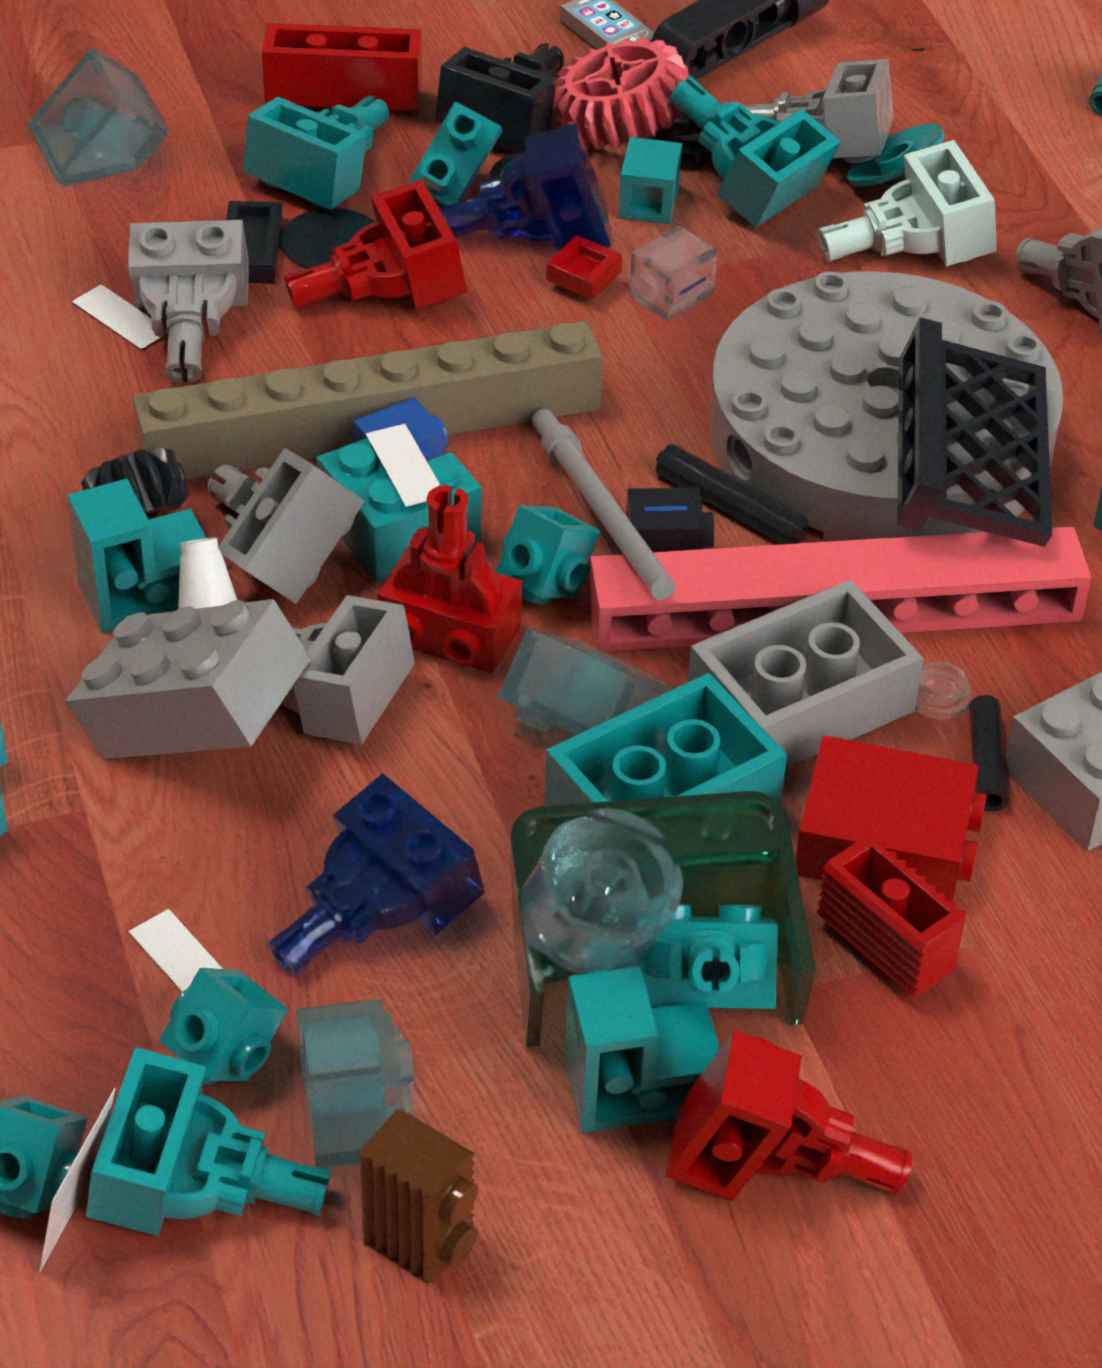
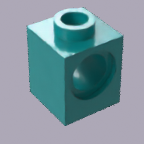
(650, 180)

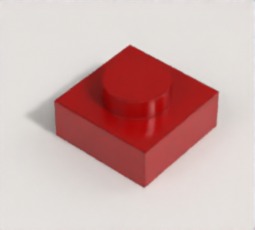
(584, 267)

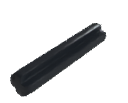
(732, 496)

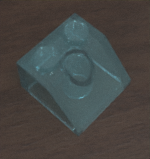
(97, 122)
(573, 683)

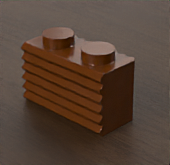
(417, 1196)

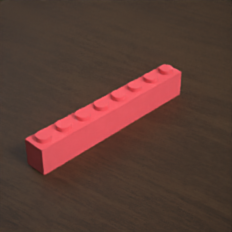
(911, 580)

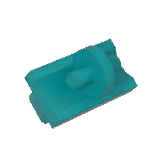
(456, 154)

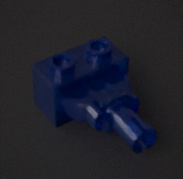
(539, 195)
(381, 874)

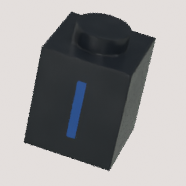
(670, 518)

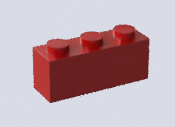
(342, 65)

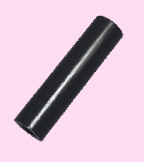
(988, 750)

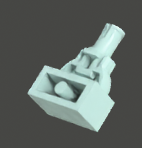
(933, 210)

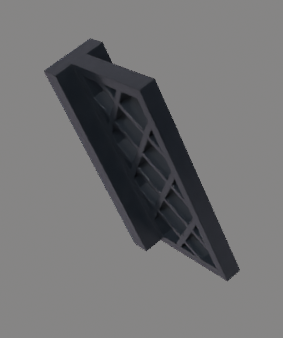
(930, 426)

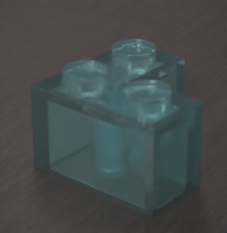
(352, 1076)

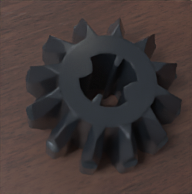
(152, 475)

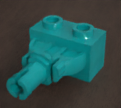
(312, 151)
(760, 159)
(714, 959)
(186, 1154)

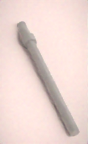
(565, 450)

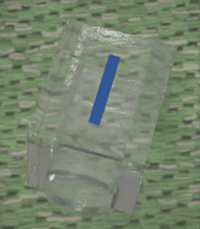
(673, 273)

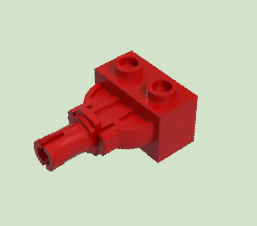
(396, 256)
(451, 594)
(759, 1117)

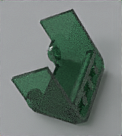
(728, 852)

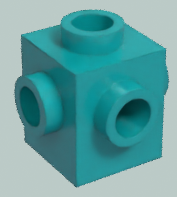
(547, 552)
(223, 1024)
(35, 1153)

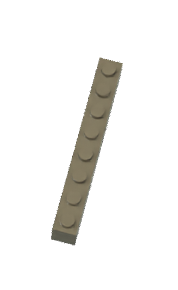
(314, 406)

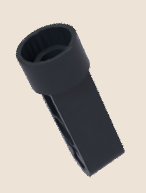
(720, 30)

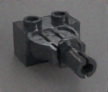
(507, 93)

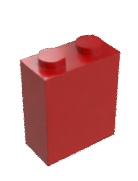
(903, 797)

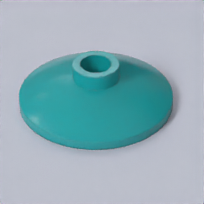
(890, 164)

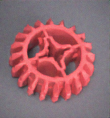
(620, 91)

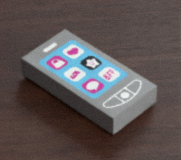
(602, 22)

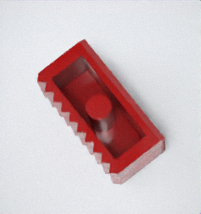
(891, 915)

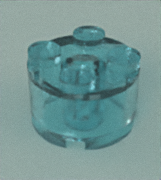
(600, 892)

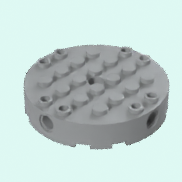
(813, 395)

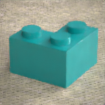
(383, 522)
(125, 558)
(631, 1059)

